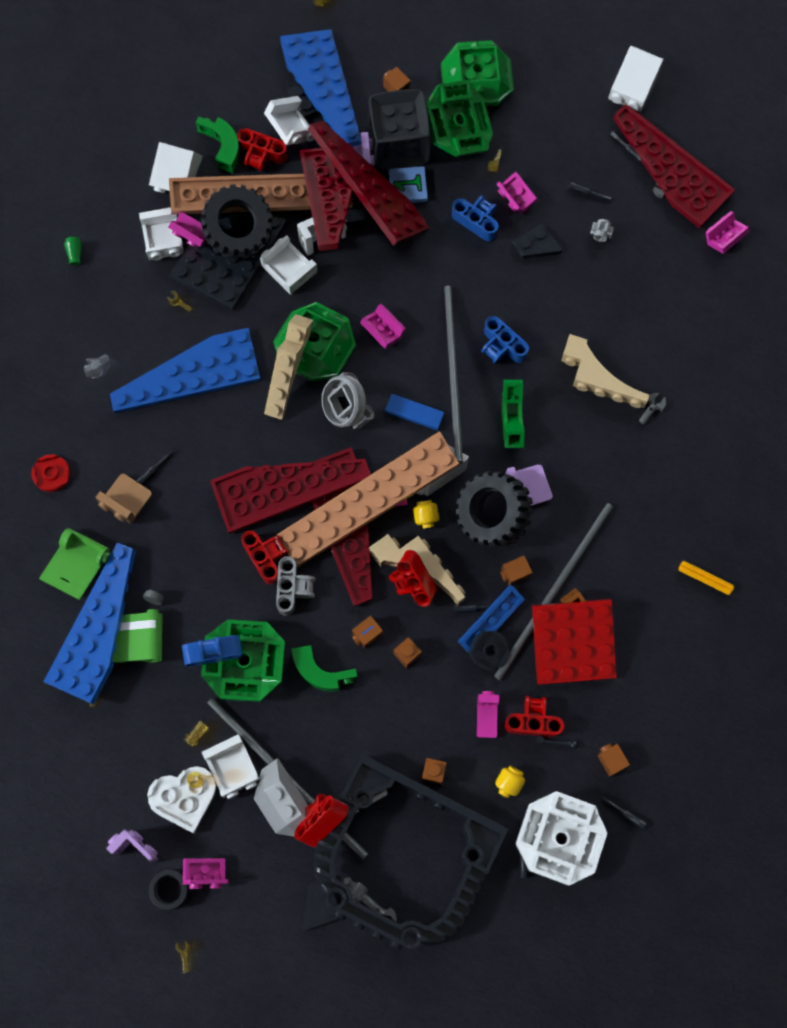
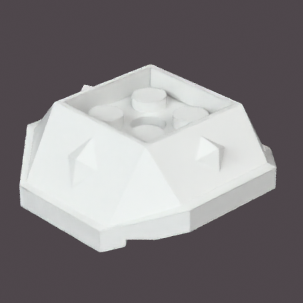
(583, 834)

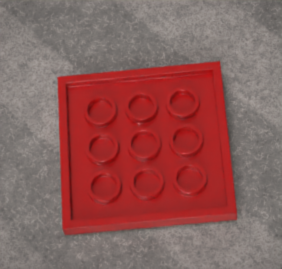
(574, 641)

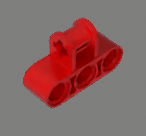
(257, 155)
(267, 548)
(414, 579)
(534, 710)
(320, 819)

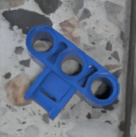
(479, 210)
(497, 348)
(212, 650)

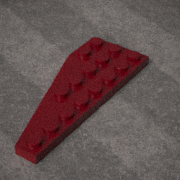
(682, 178)
(327, 195)
(381, 198)
(268, 491)
(353, 551)

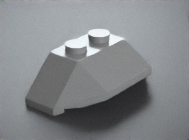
(280, 799)

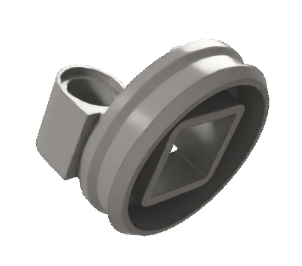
(354, 415)

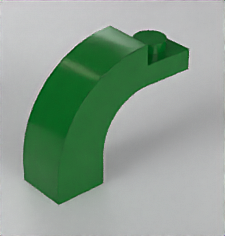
(229, 154)
(512, 414)
(315, 676)

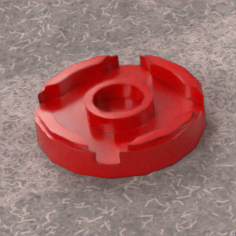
(51, 473)

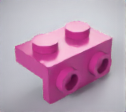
(517, 192)
(189, 229)
(726, 233)
(383, 326)
(204, 872)

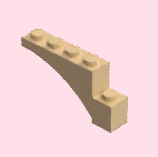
(286, 365)
(595, 378)
(387, 552)

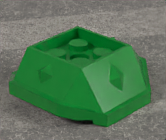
(495, 70)
(458, 119)
(332, 350)
(256, 678)

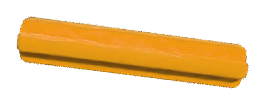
(706, 577)

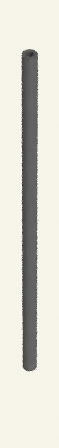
(453, 374)
(556, 587)
(268, 759)

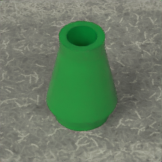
(73, 248)

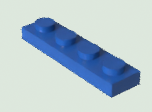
(493, 616)

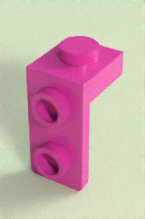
(487, 714)

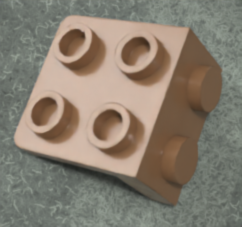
(124, 498)

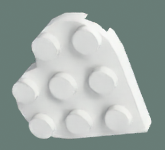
(178, 801)

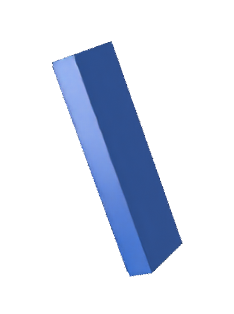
(414, 412)

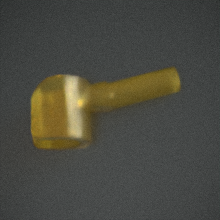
(493, 164)
(176, 301)
(184, 955)

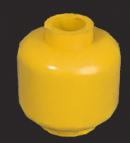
(426, 513)
(510, 781)

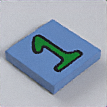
(410, 182)

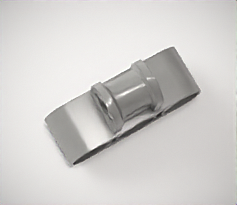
(298, 587)

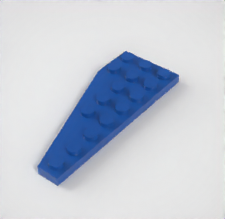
(318, 70)
(207, 367)
(89, 647)

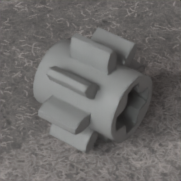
(602, 230)

